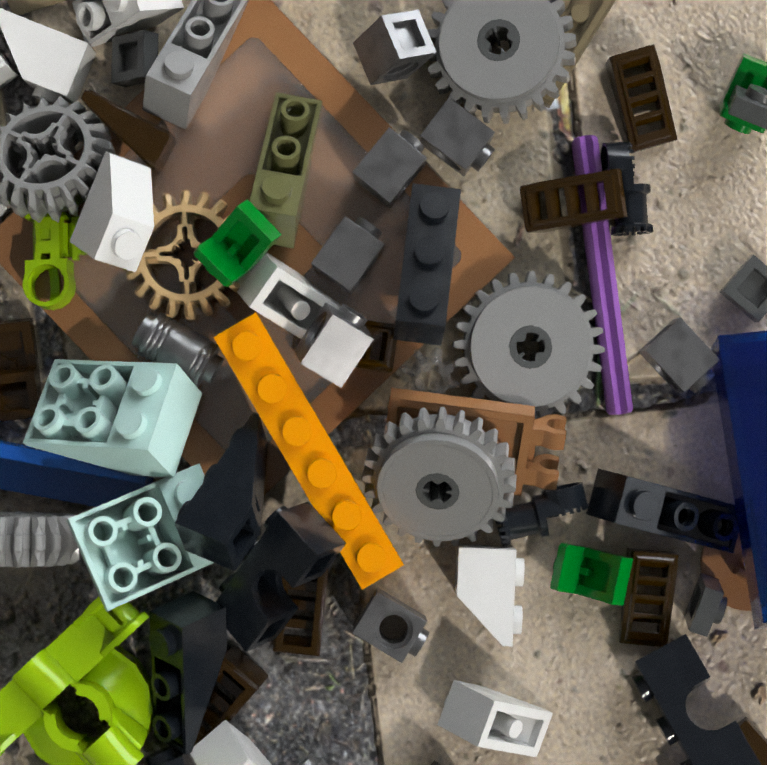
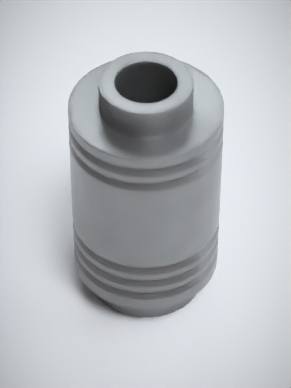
(171, 342)

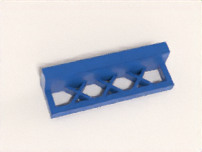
(62, 478)

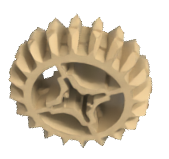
(163, 255)

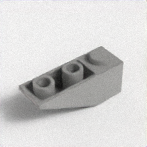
(191, 59)

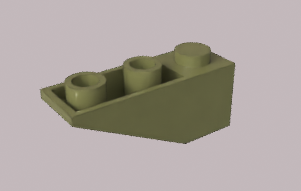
(286, 164)

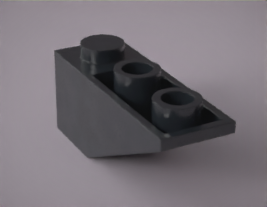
(228, 507)
(664, 511)
(186, 658)

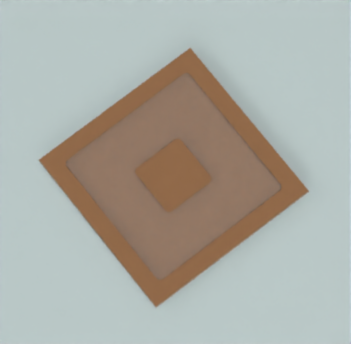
(221, 158)

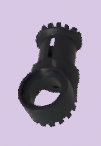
(616, 156)
(530, 517)

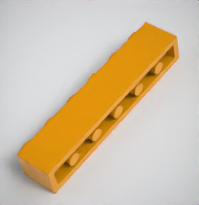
(308, 449)

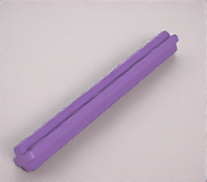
(604, 286)

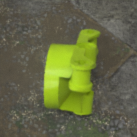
(100, 670)

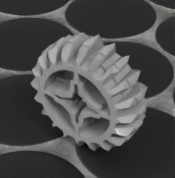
(51, 174)
(36, 539)

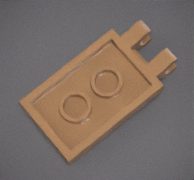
(514, 424)

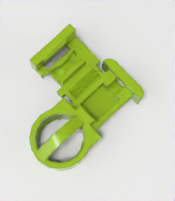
(53, 240)

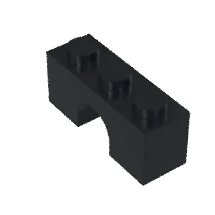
(427, 264)
(294, 547)
(668, 679)

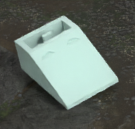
(116, 415)
(134, 539)

